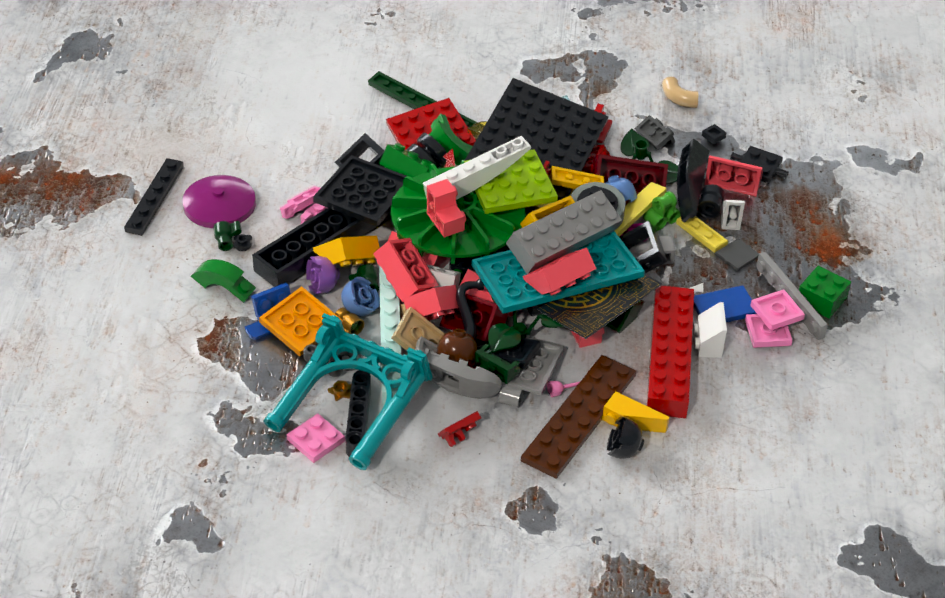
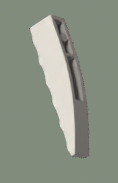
(483, 168)

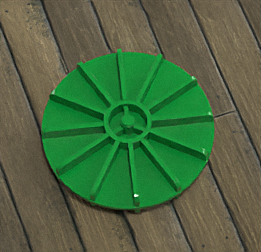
(482, 231)

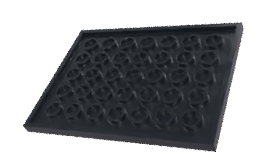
(550, 124)

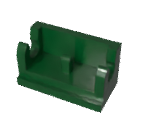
(486, 359)

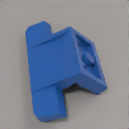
(262, 303)

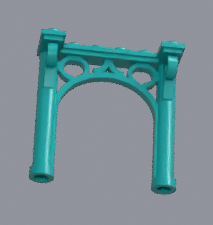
(334, 340)

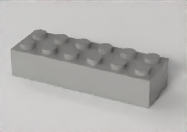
(563, 231)

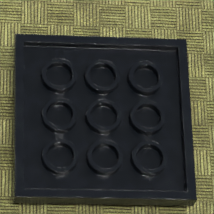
(361, 190)

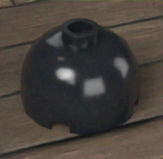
(626, 439)

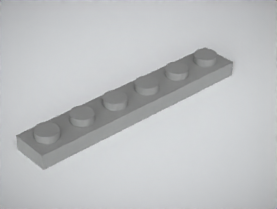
(780, 281)

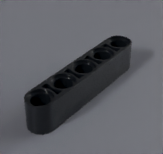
(358, 410)

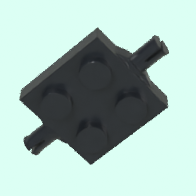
(768, 161)

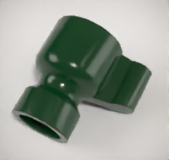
(224, 232)
(368, 272)

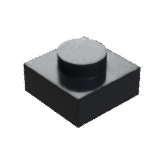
(714, 134)

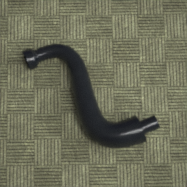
(464, 308)

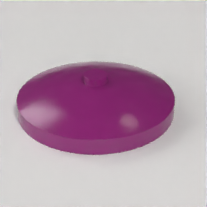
(218, 200)

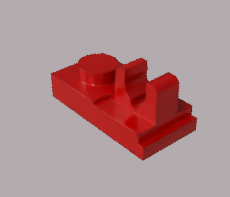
(456, 429)

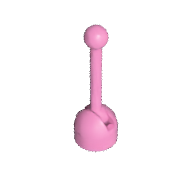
(556, 388)

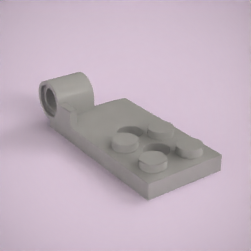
(532, 378)

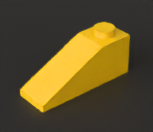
(644, 416)

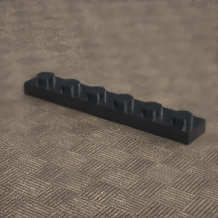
(154, 197)

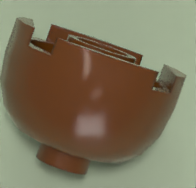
(457, 345)

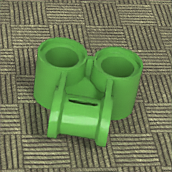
(662, 211)

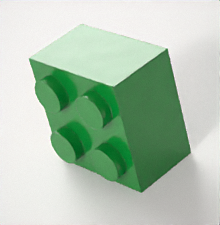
(825, 291)

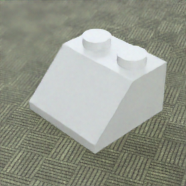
(710, 332)

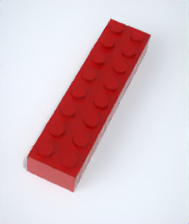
(671, 351)

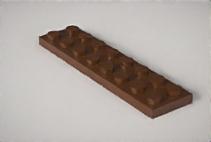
(577, 417)

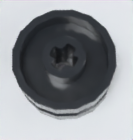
(429, 149)

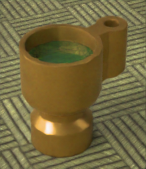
(351, 322)

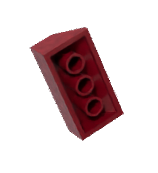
(637, 171)

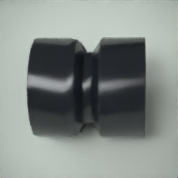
(711, 201)

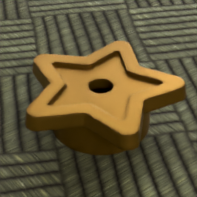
(340, 385)

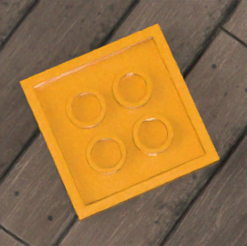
(296, 319)

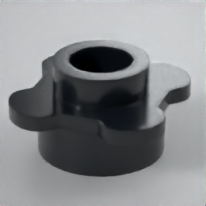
(242, 242)

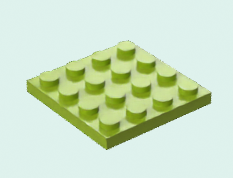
(518, 186)

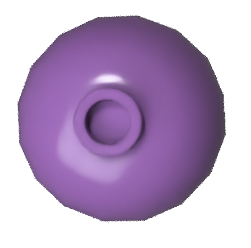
(322, 274)

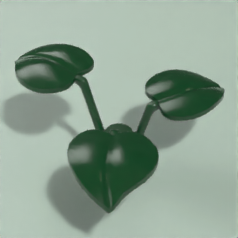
(638, 147)
(506, 337)

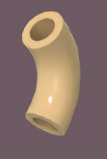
(679, 95)

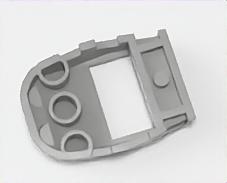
(472, 382)

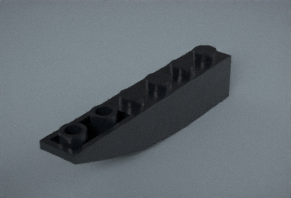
(691, 177)

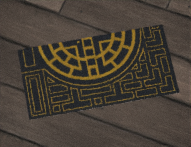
(596, 308)

